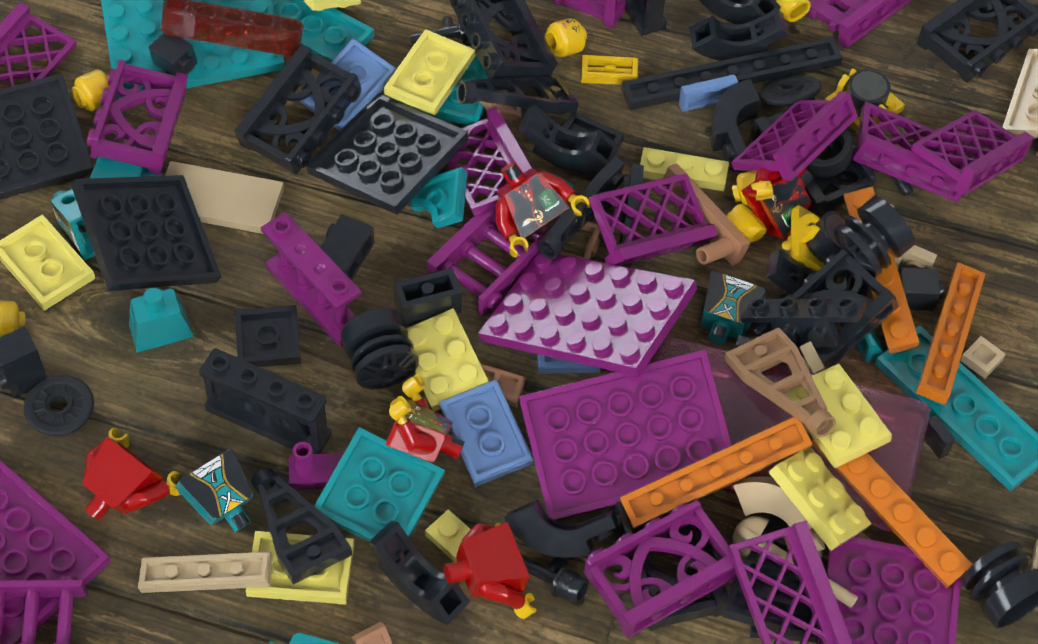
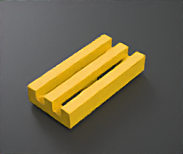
(608, 72)

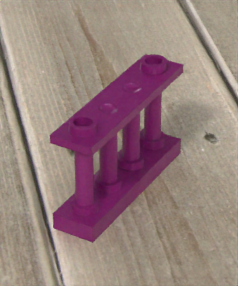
(464, 245)
(310, 276)
(65, 587)

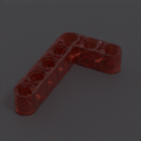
(231, 27)

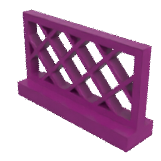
(10, 31)
(798, 136)
(498, 138)
(899, 161)
(987, 163)
(664, 241)
(813, 582)

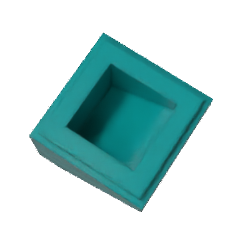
(870, 347)

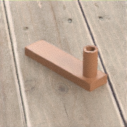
(729, 242)

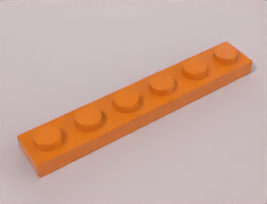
(899, 325)
(950, 334)
(716, 471)
(904, 518)

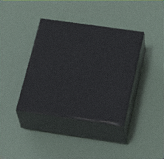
(938, 437)

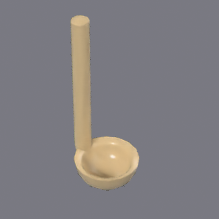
(754, 526)

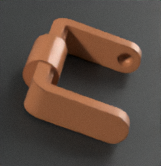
(593, 242)

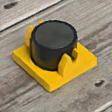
(869, 87)
(813, 236)

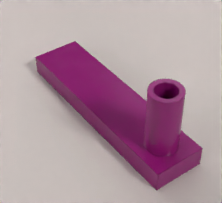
(310, 469)

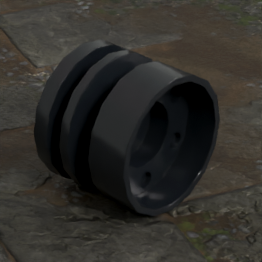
(875, 236)
(379, 348)
(1004, 580)

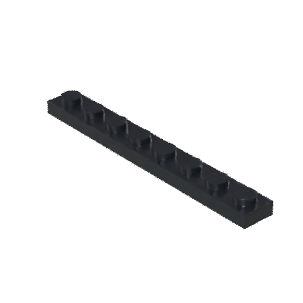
(757, 67)

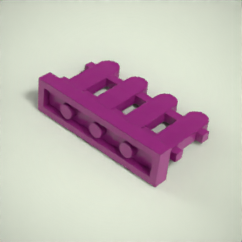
(857, 20)

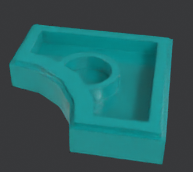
(443, 198)

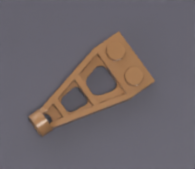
(769, 351)

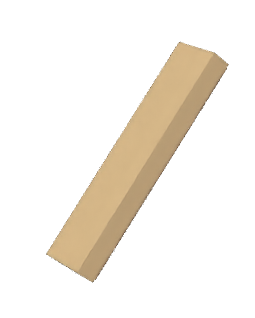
(205, 572)

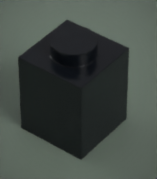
(173, 54)
(921, 288)

